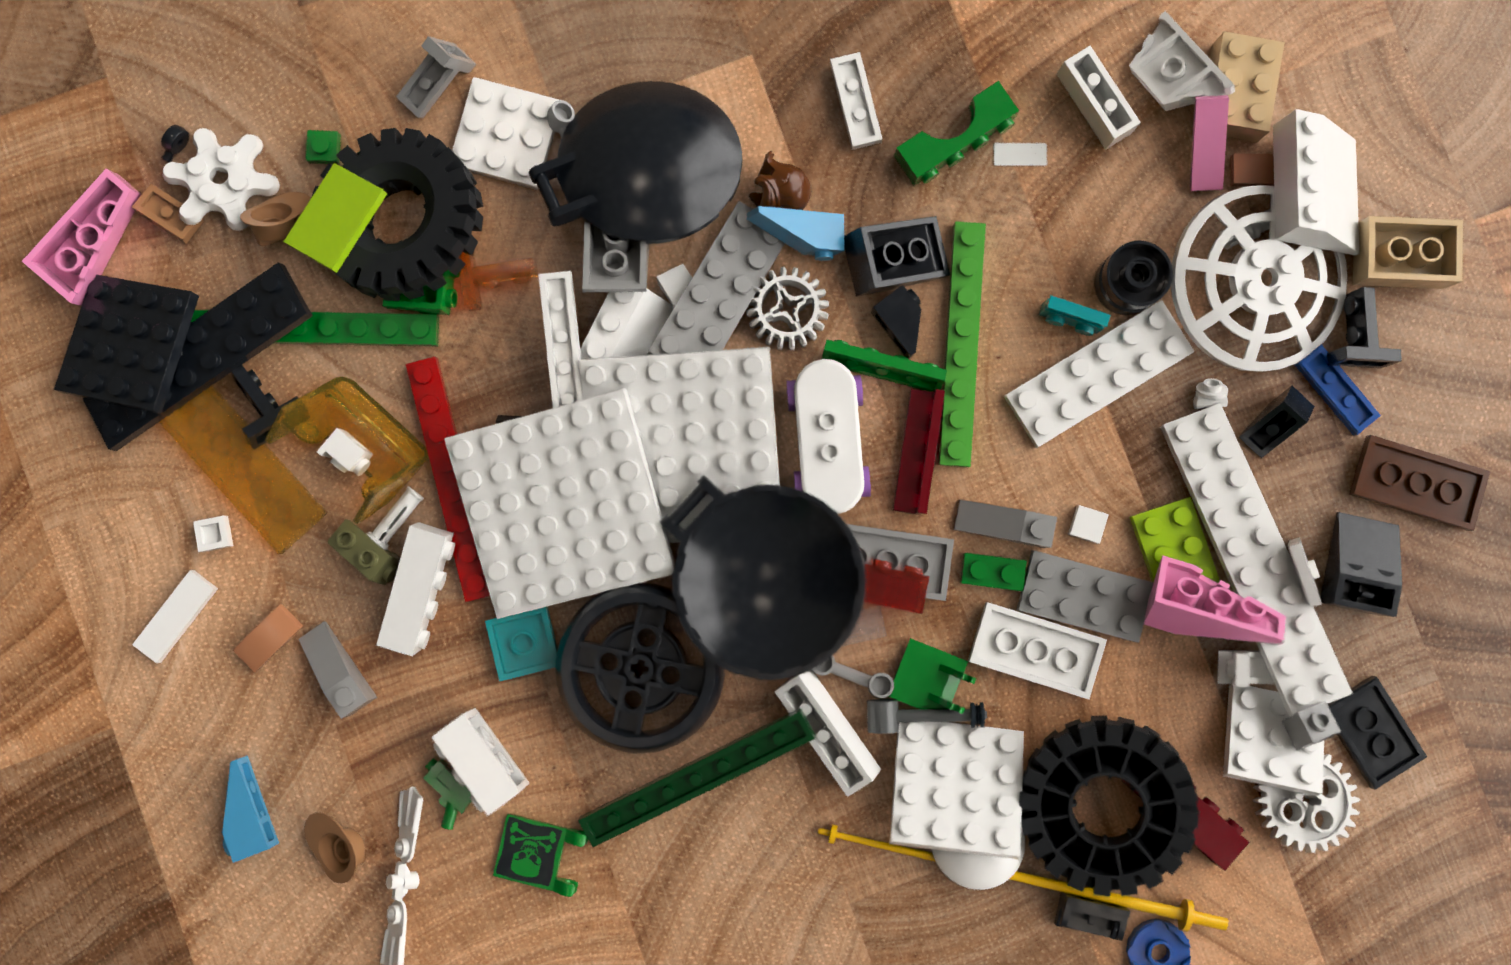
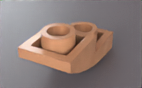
(267, 638)

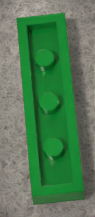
(886, 367)

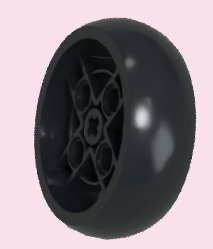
(578, 655)

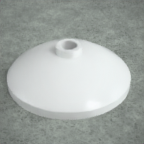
(976, 870)

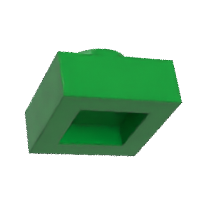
(323, 147)

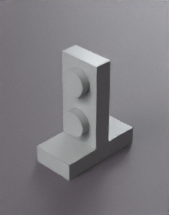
(433, 75)

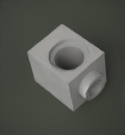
(1311, 726)

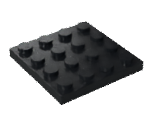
(127, 343)

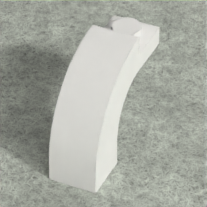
(1242, 668)

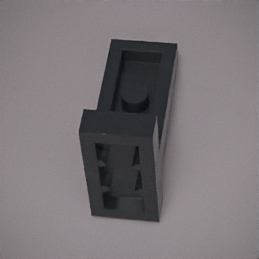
(1362, 335)
(264, 405)

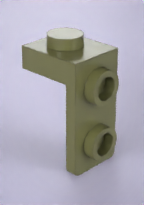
(364, 553)

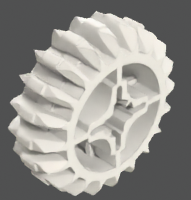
(799, 301)

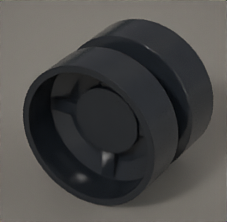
(1133, 278)

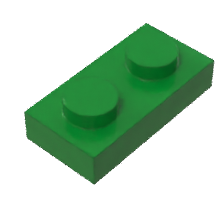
(993, 571)

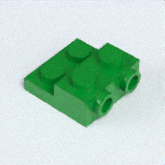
(432, 302)

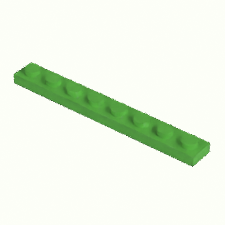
(962, 344)

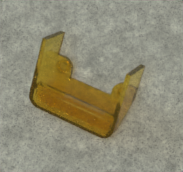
(350, 408)

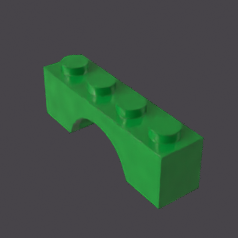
(925, 155)

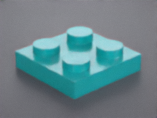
(522, 643)

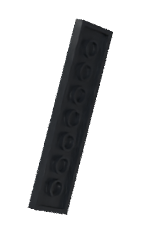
(213, 348)

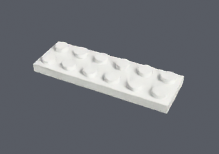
(1099, 374)

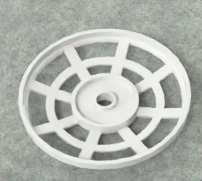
(1247, 287)

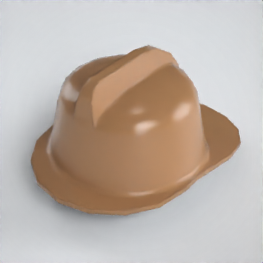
(275, 217)
(335, 847)

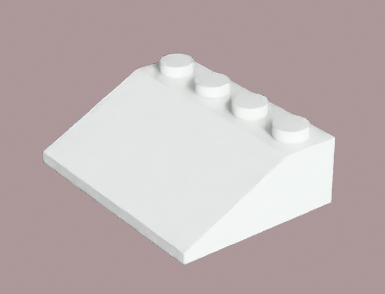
(1315, 183)

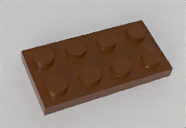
(1419, 483)

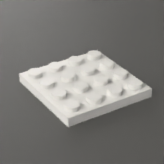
(958, 788)

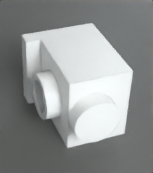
(346, 452)

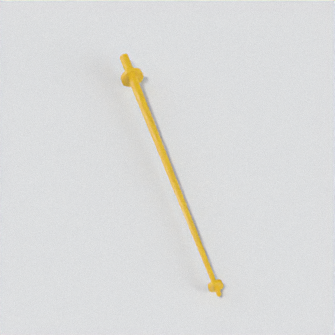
(1184, 914)

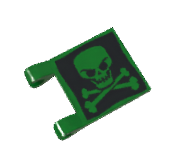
(533, 852)

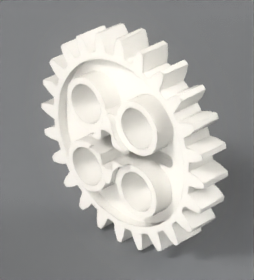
(1333, 807)

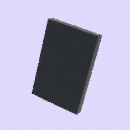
(1375, 733)

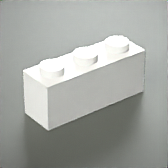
(1098, 97)

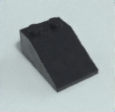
(895, 255)

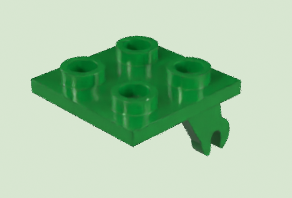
(929, 677)

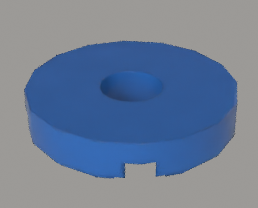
(1157, 932)

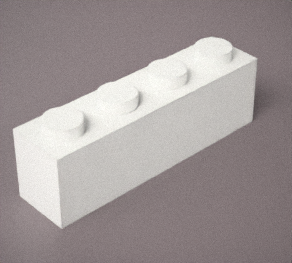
(415, 589)
(835, 738)

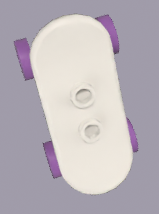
(829, 434)

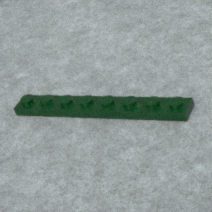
(697, 777)

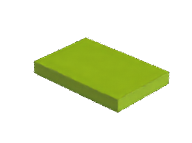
(335, 217)

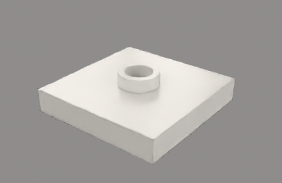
(1306, 572)

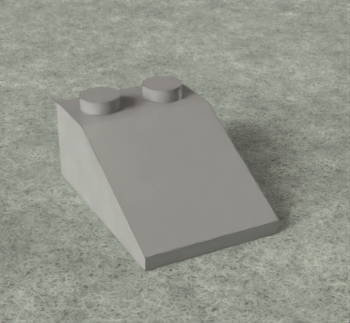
(613, 263)

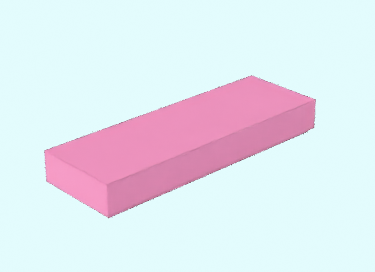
(1209, 142)

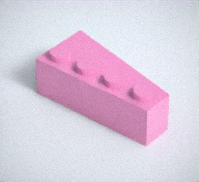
(84, 237)

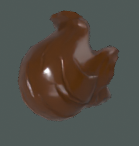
(781, 185)

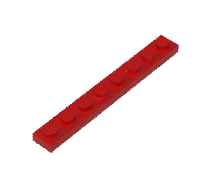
(437, 424)

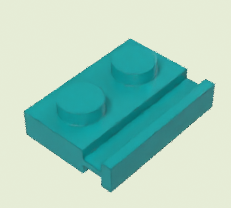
(1082, 318)

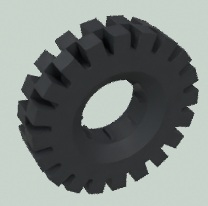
(449, 218)
(1108, 750)

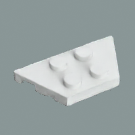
(1176, 67)

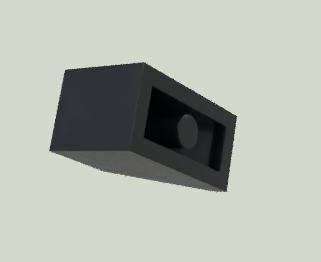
(900, 318)
(1277, 421)

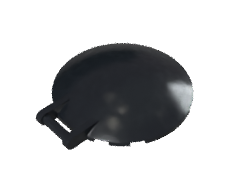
(644, 163)
(766, 579)

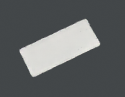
(1020, 154)

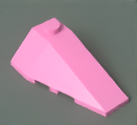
(1194, 605)

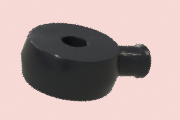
(174, 141)

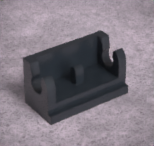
(1092, 916)

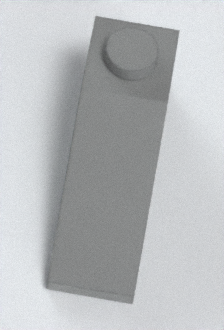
(1005, 523)
(336, 671)

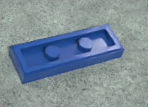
(1338, 391)

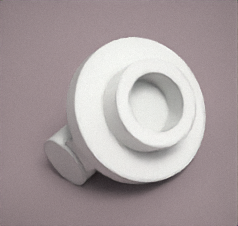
(1210, 393)

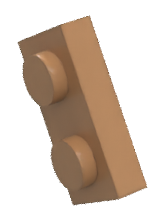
(164, 212)

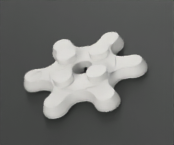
(226, 197)

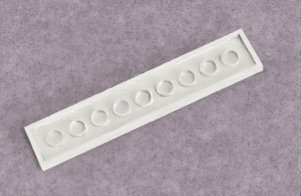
(1255, 555)

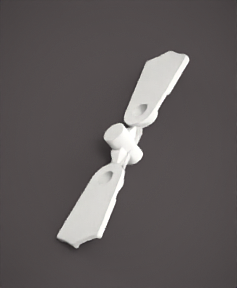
(408, 822)

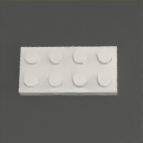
(1037, 650)

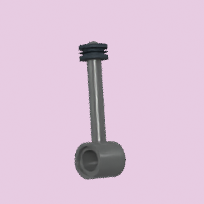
(884, 715)

